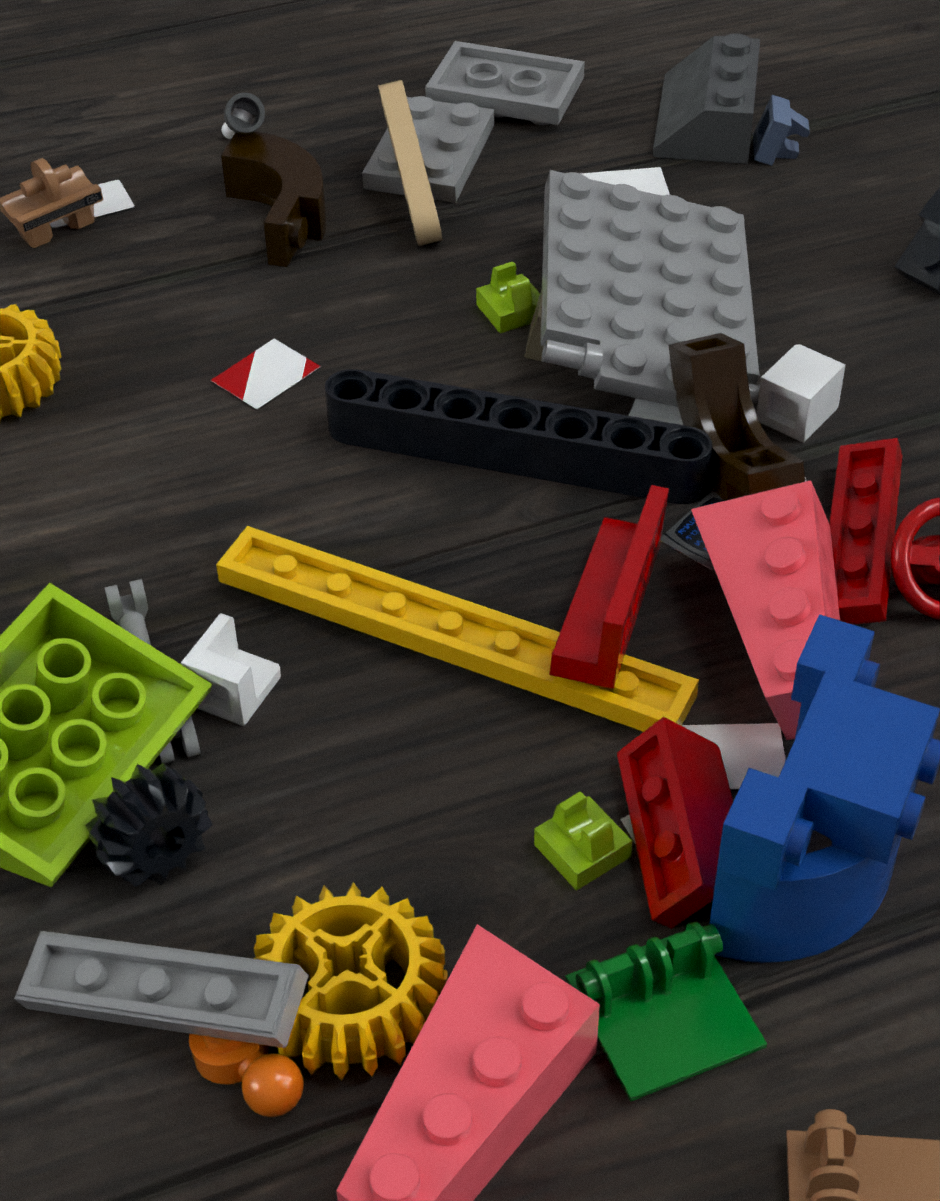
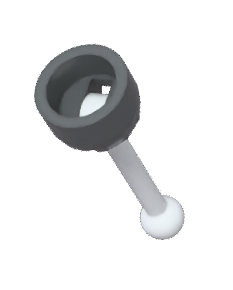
(245, 107)

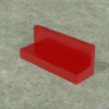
(677, 816)

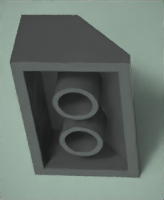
(710, 102)

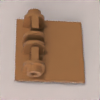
(841, 1166)

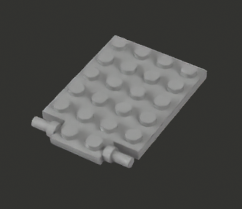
(636, 275)

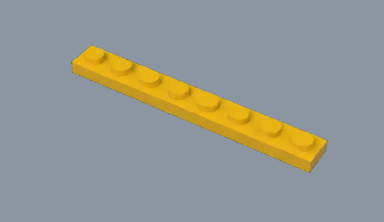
(445, 628)

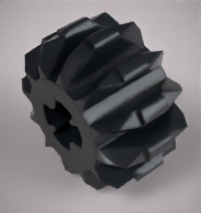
(149, 824)

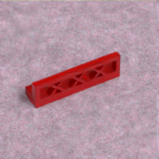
(610, 596)

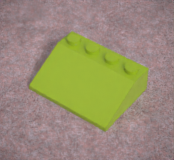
(73, 713)

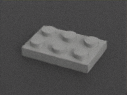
(507, 81)
(450, 145)

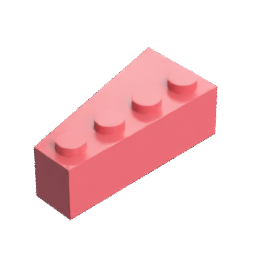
(777, 579)
(475, 1079)

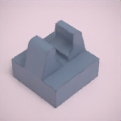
(772, 129)

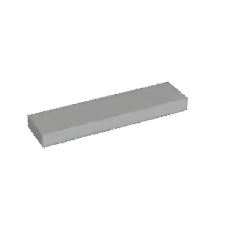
(163, 988)

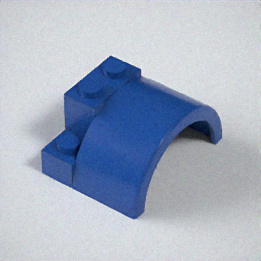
(845, 778)

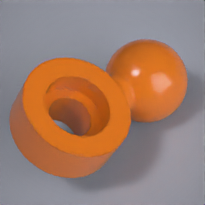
(269, 1081)

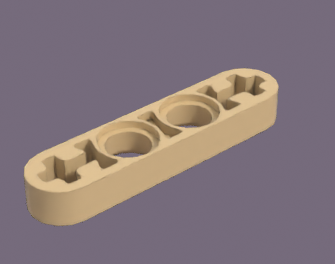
(410, 163)

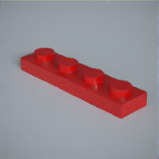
(864, 527)

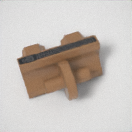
(48, 198)

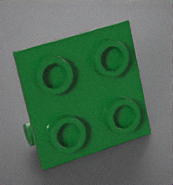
(667, 1010)

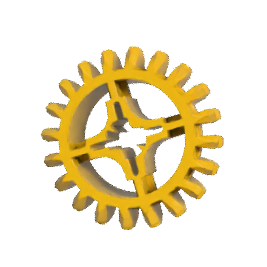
(26, 360)
(349, 1005)

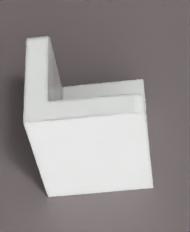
(800, 392)
(237, 677)

